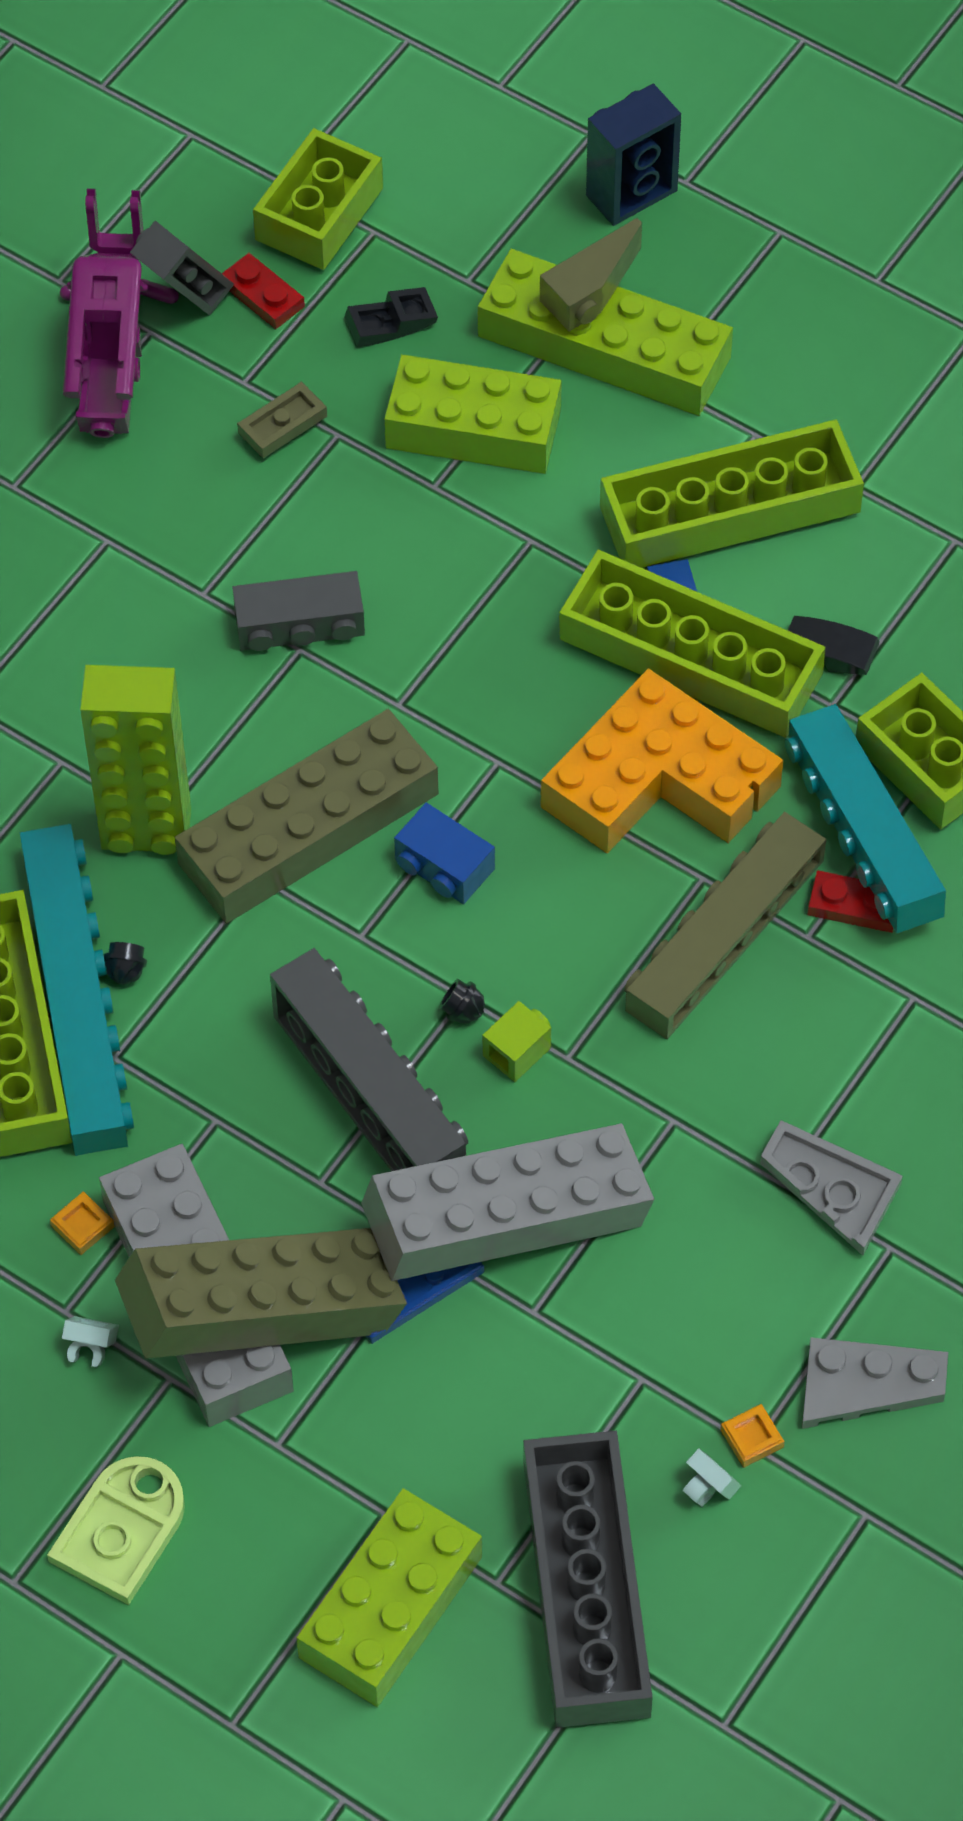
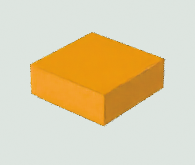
(82, 1223)
(752, 1435)

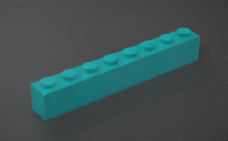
(74, 991)

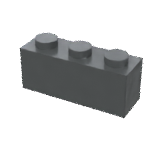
(181, 267)
(298, 611)

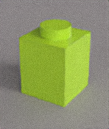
(517, 1040)

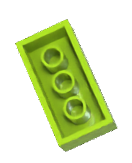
(473, 414)
(389, 1597)

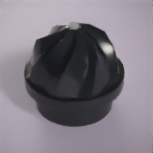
(124, 962)
(463, 1002)

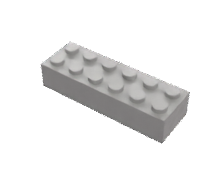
(506, 1201)
(166, 1205)

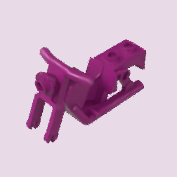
(106, 298)

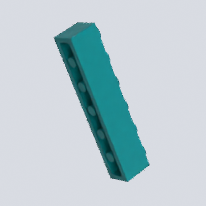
(866, 819)

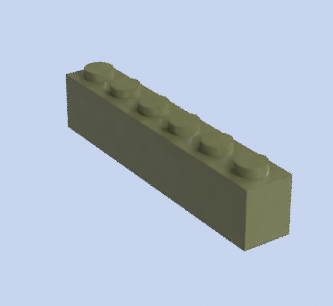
(724, 925)

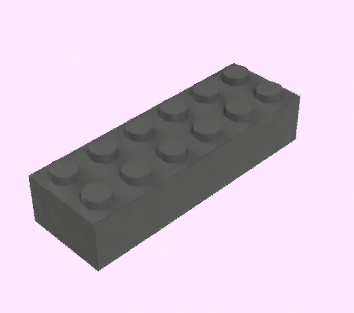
(361, 1066)
(587, 1579)

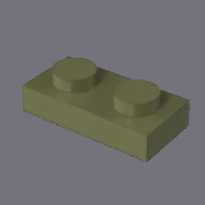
(282, 419)

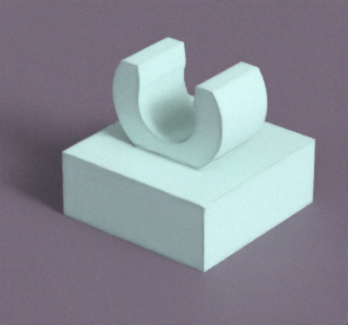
(91, 1334)
(709, 1479)

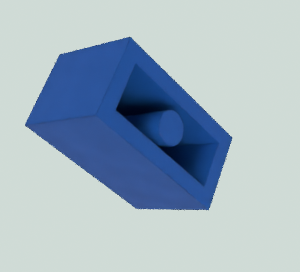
(444, 853)

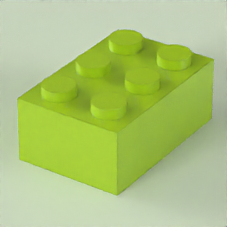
(318, 198)
(918, 747)

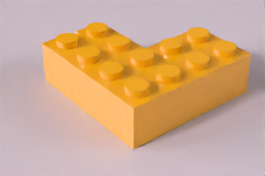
(658, 747)

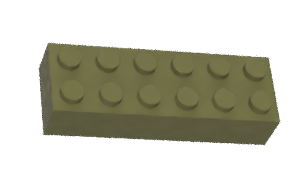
(307, 815)
(258, 1292)

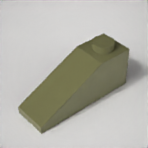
(585, 282)

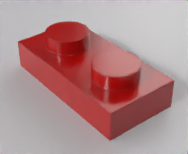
(263, 291)
(845, 901)

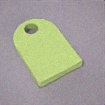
(119, 1529)

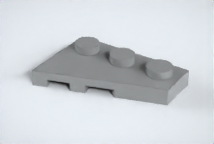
(832, 1182)
(867, 1377)

